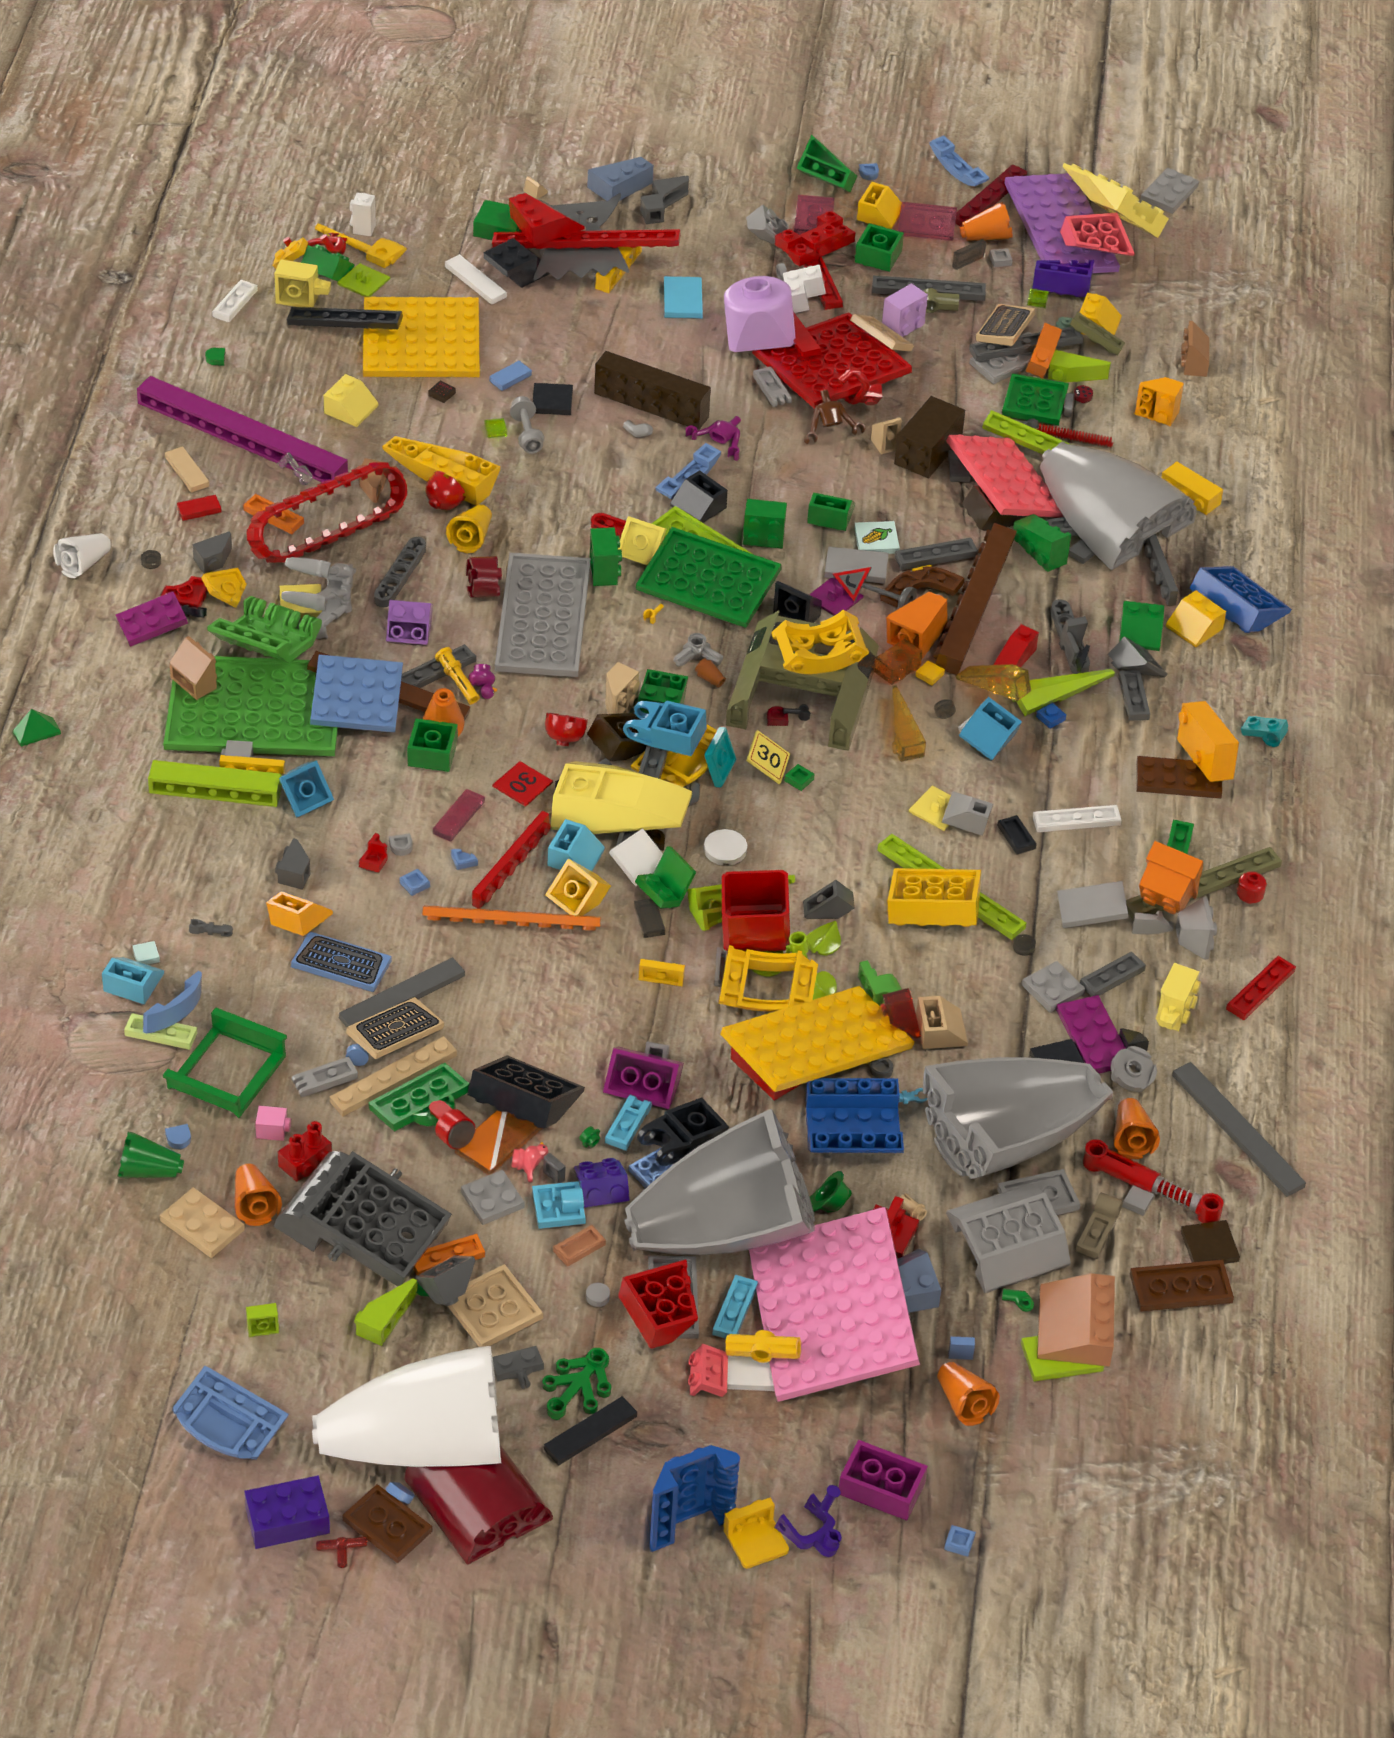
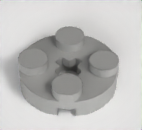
(1125, 1077)

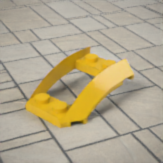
(735, 974)

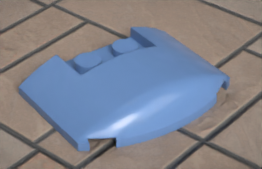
(227, 1416)

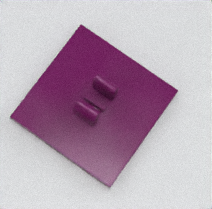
(834, 597)

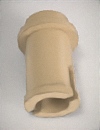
(913, 1208)

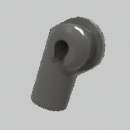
(695, 788)

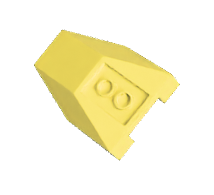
(1118, 200)

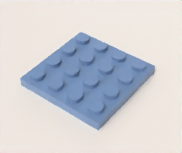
(356, 693)

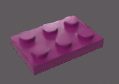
(151, 619)

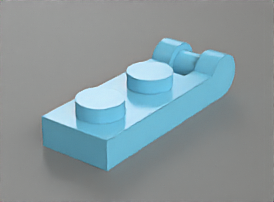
(627, 1122)

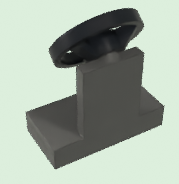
(1072, 639)

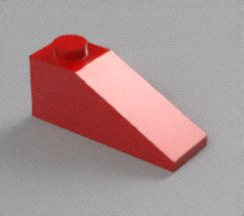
(1018, 647)

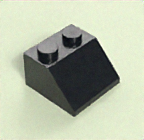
(796, 603)

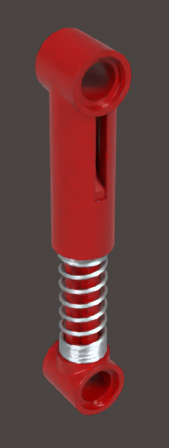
(1100, 1158)

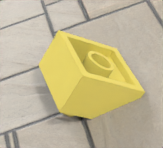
(349, 401)

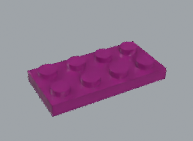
(1091, 1031)

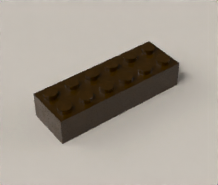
(652, 390)

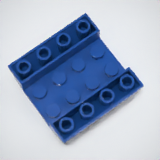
(853, 1115)

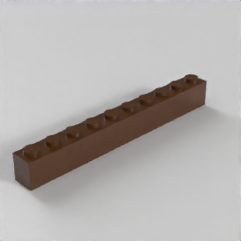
(975, 598)

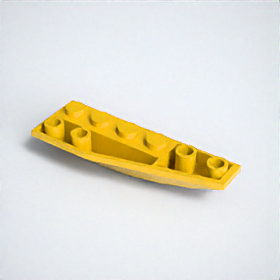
(423, 459)

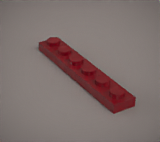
(989, 195)

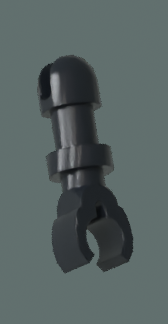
(194, 611)

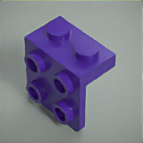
(602, 1182)

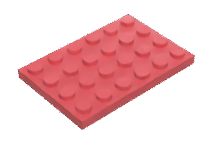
(1005, 475)

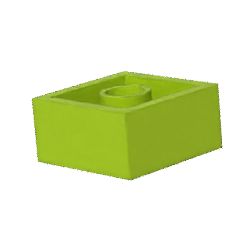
(262, 1320)

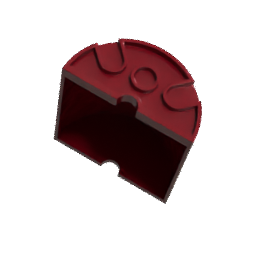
(479, 1504)

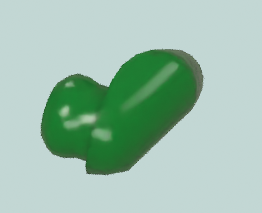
(1020, 1298)

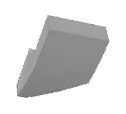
(1151, 924)

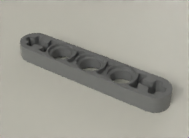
(400, 564)
(1057, 618)

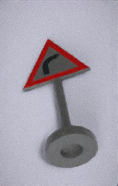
(854, 581)

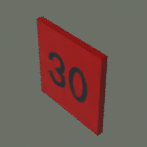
(522, 783)

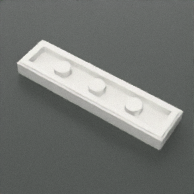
(475, 279)
(1077, 818)

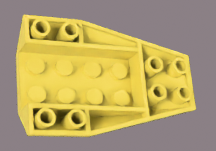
(616, 799)

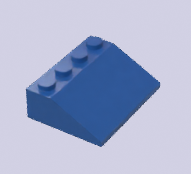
(1240, 597)

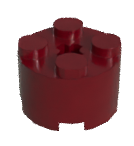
(483, 576)

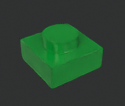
(799, 777)

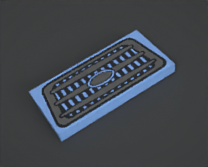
(341, 961)

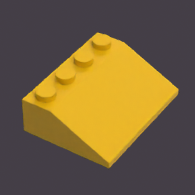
(934, 897)

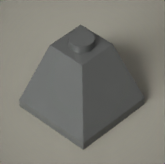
(1132, 656)
(448, 1279)

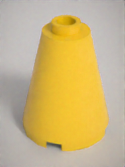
(469, 529)

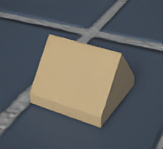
(534, 188)

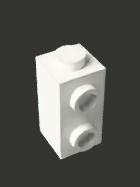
(363, 214)

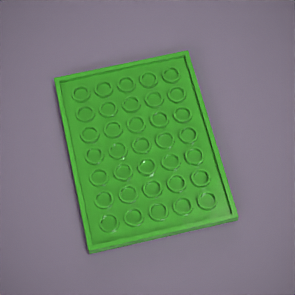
(254, 703)

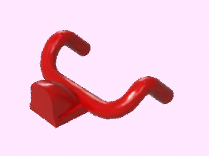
(333, 243)
(867, 394)

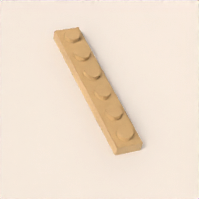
(393, 1076)

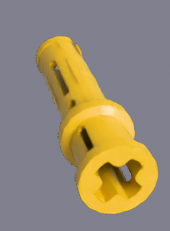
(453, 669)

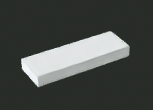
(234, 301)

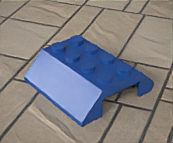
(691, 1487)

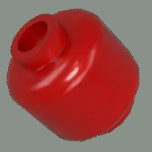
(1251, 887)

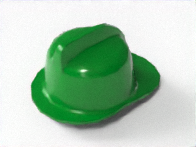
(831, 1194)

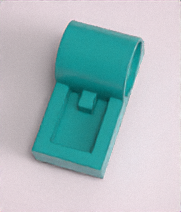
(1270, 729)

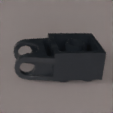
(682, 1130)

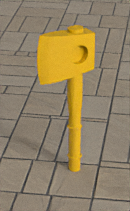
(381, 253)

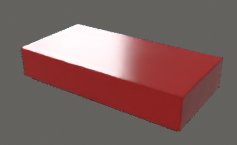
(199, 507)

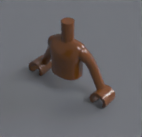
(830, 415)

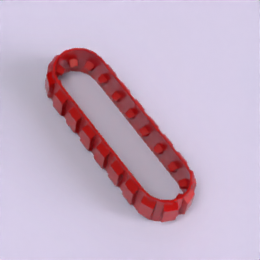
(393, 505)

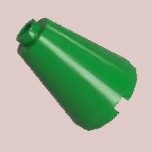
(148, 1159)

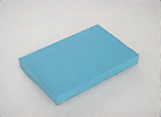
(683, 297)

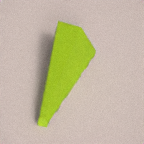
(1051, 689)
(706, 904)

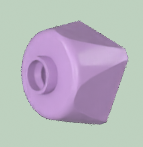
(759, 314)

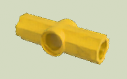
(763, 1346)

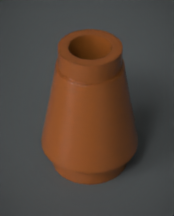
(708, 671)

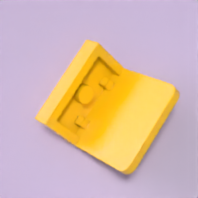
(753, 1533)

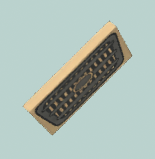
(1005, 324)
(395, 1028)

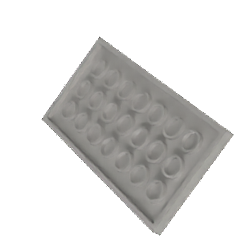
(543, 615)

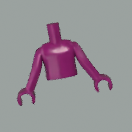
(721, 432)

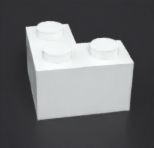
(804, 284)

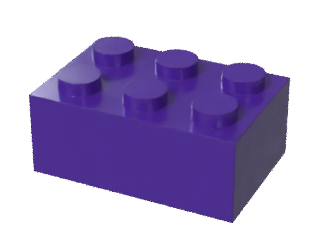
(287, 1512)

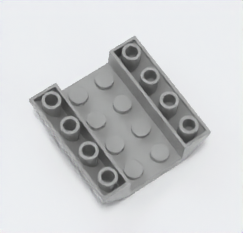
(1012, 1236)

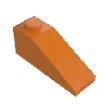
(1044, 350)

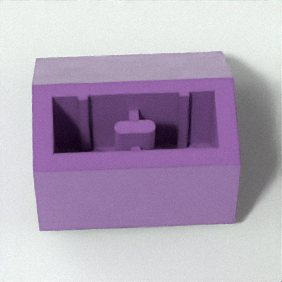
(409, 622)

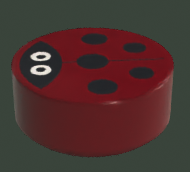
(1083, 394)

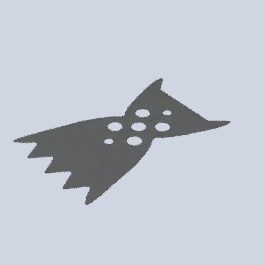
(582, 260)

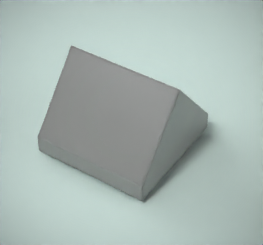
(657, 1049)

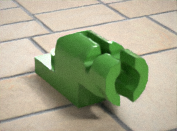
(876, 985)

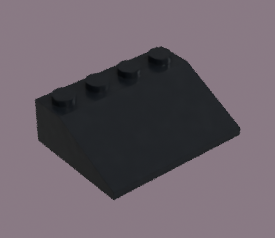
(523, 1091)

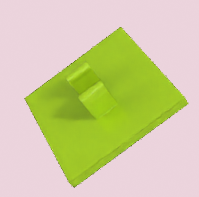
(363, 280)

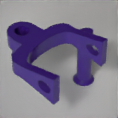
(826, 1539)

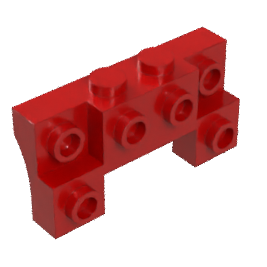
(815, 243)

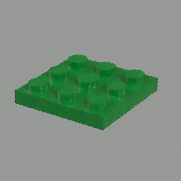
(1035, 399)

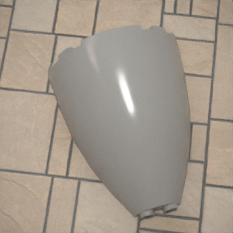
(1113, 501)
(1007, 1108)
(725, 1196)

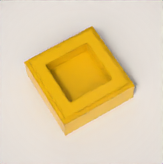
(930, 673)

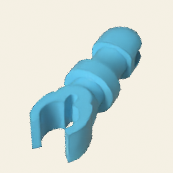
(910, 1096)

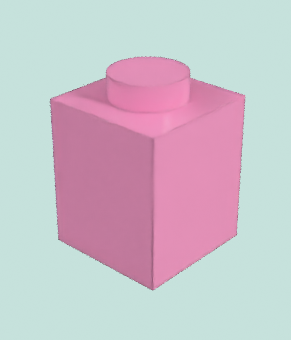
(272, 1123)

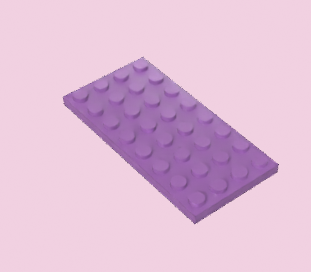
(1043, 205)

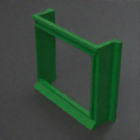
(245, 1032)

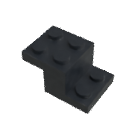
(514, 262)

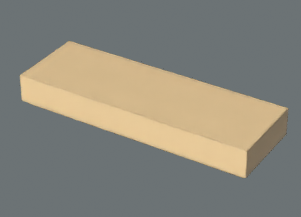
(187, 469)

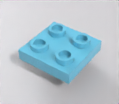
(559, 1204)

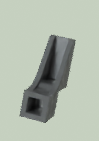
(664, 194)

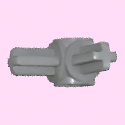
(696, 650)

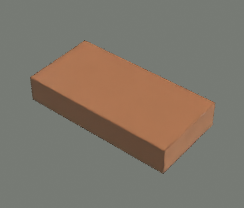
(579, 1245)

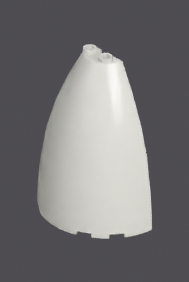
(418, 1415)

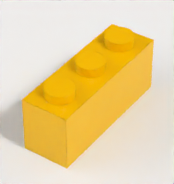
(1203, 492)

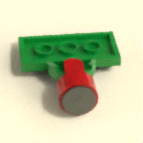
(429, 1102)

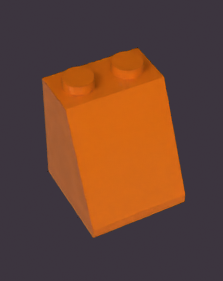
(918, 622)

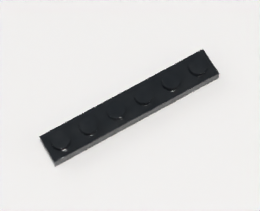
(345, 318)

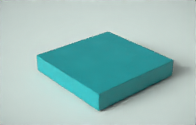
(720, 757)

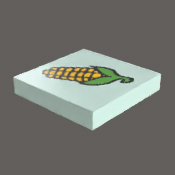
(877, 536)

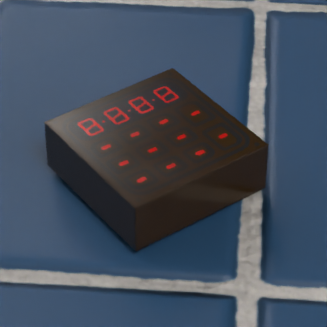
(442, 391)

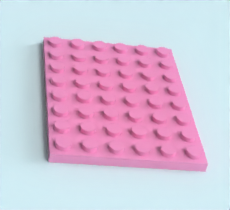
(841, 1298)

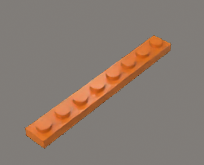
(501, 917)

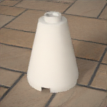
(80, 553)

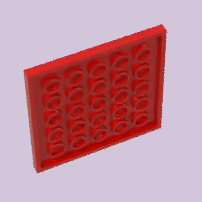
(842, 348)

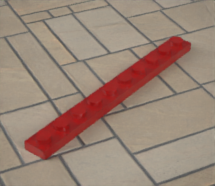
(599, 239)

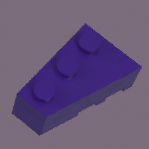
(1063, 278)

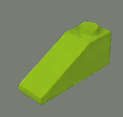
(1077, 368)
(384, 1312)

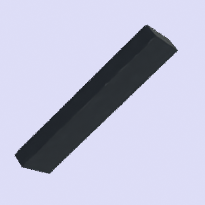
(590, 1430)

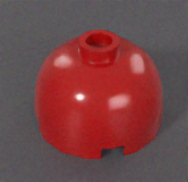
(444, 492)
(565, 728)

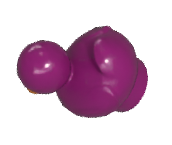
(485, 678)

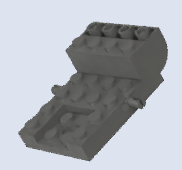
(363, 1216)

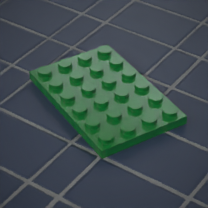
(708, 577)

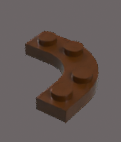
(927, 577)

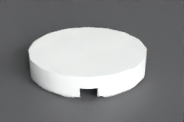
(725, 847)

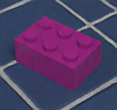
(882, 1480)

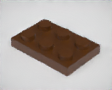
(387, 1523)

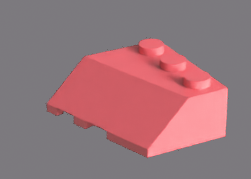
(1097, 233)

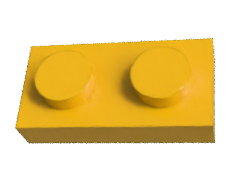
(292, 252)
(661, 972)

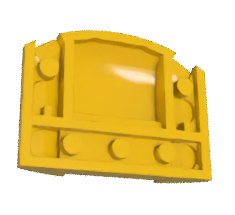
(681, 768)

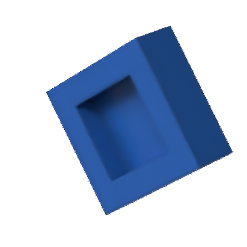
(1051, 715)

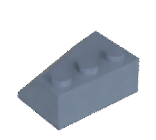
(919, 1281)

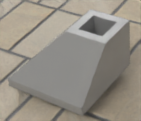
(766, 224)
(967, 813)
(1196, 928)

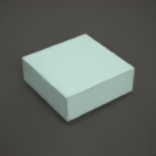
(146, 953)

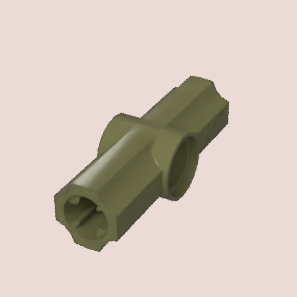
(941, 301)

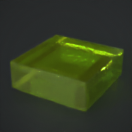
(1037, 298)
(495, 428)

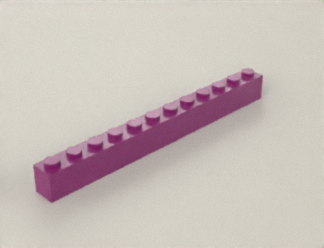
(238, 429)

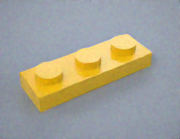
(253, 764)

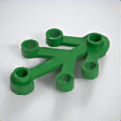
(578, 1381)

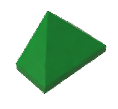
(35, 727)

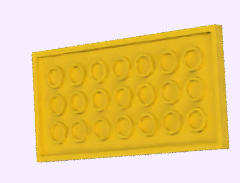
(816, 1038)

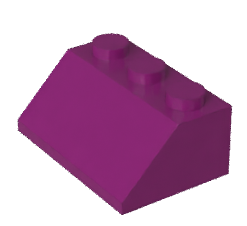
(643, 1076)

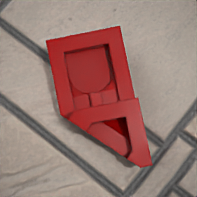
(375, 856)

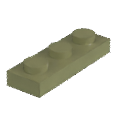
(1097, 333)

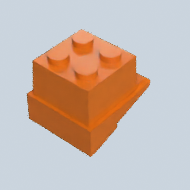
(1170, 878)

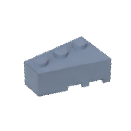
(620, 177)

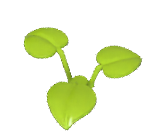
(825, 941)

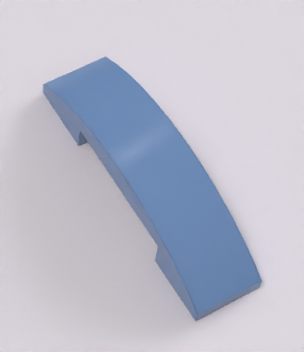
(954, 164)
(702, 460)
(162, 1016)

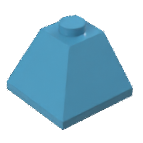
(306, 788)

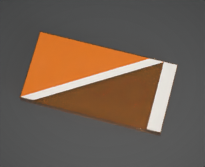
(496, 1141)

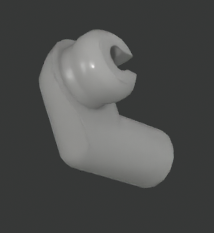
(639, 430)

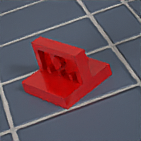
(901, 1225)

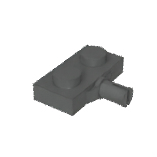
(518, 1365)

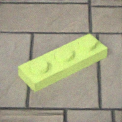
(175, 1035)

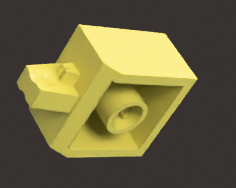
(298, 284)
(1178, 997)

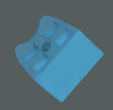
(668, 726)

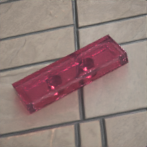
(458, 815)

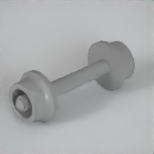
(522, 410)

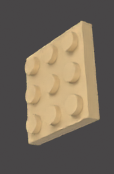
(495, 1307)

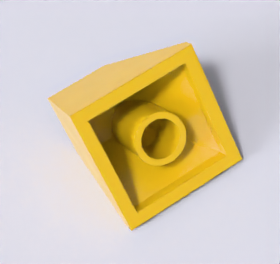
(577, 889)

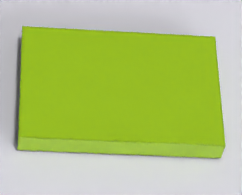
(1050, 1369)

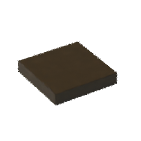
(1210, 1242)

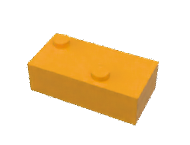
(1207, 741)

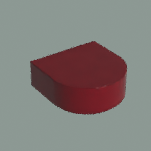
(776, 717)

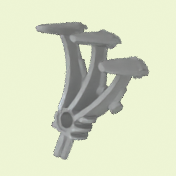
(336, 593)

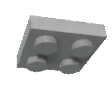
(1053, 986)
(492, 1197)

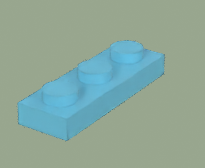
(735, 1306)

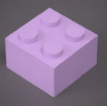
(905, 310)

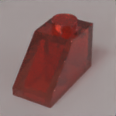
(901, 1011)

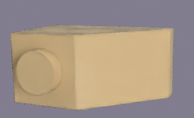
(885, 435)

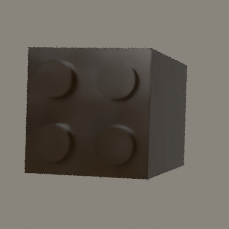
(922, 441)

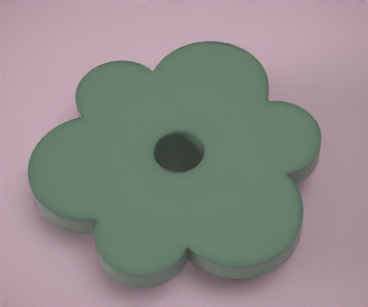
(1064, 322)

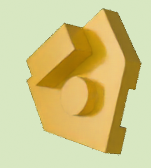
(225, 585)

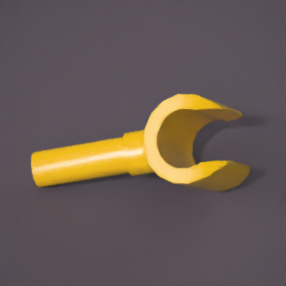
(652, 613)

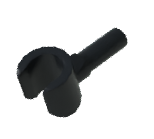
(803, 712)

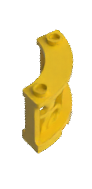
(832, 633)

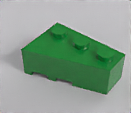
(825, 165)
(1043, 541)

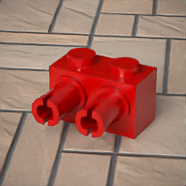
(304, 1152)

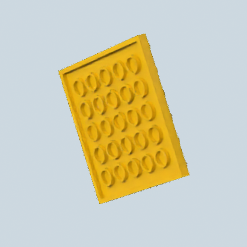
(433, 339)

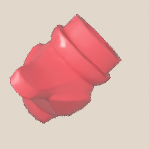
(529, 1158)

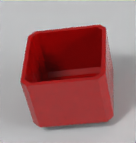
(756, 910)

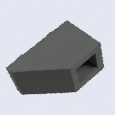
(294, 866)

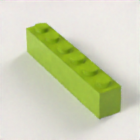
(214, 783)

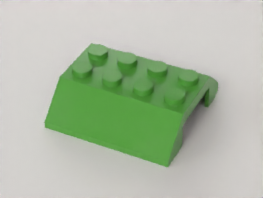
(270, 635)

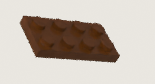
(1174, 778)
(1181, 1285)

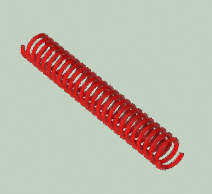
(1060, 433)

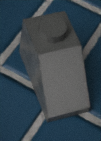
(212, 552)
(829, 902)

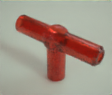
(341, 1545)

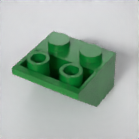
(329, 264)
(830, 511)
(663, 687)

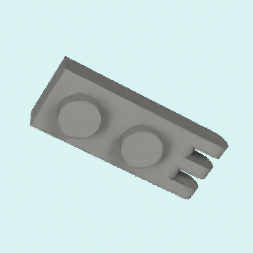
(772, 386)
(325, 1077)

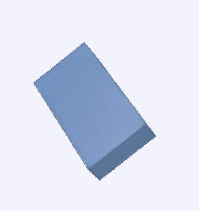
(510, 375)

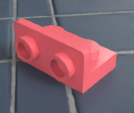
(708, 1371)

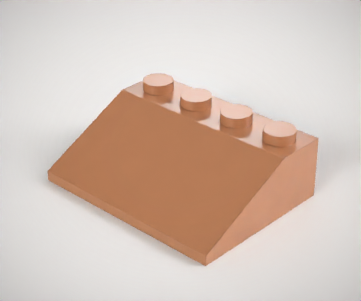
(1077, 1320)

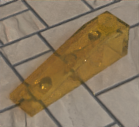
(1000, 679)
(907, 737)

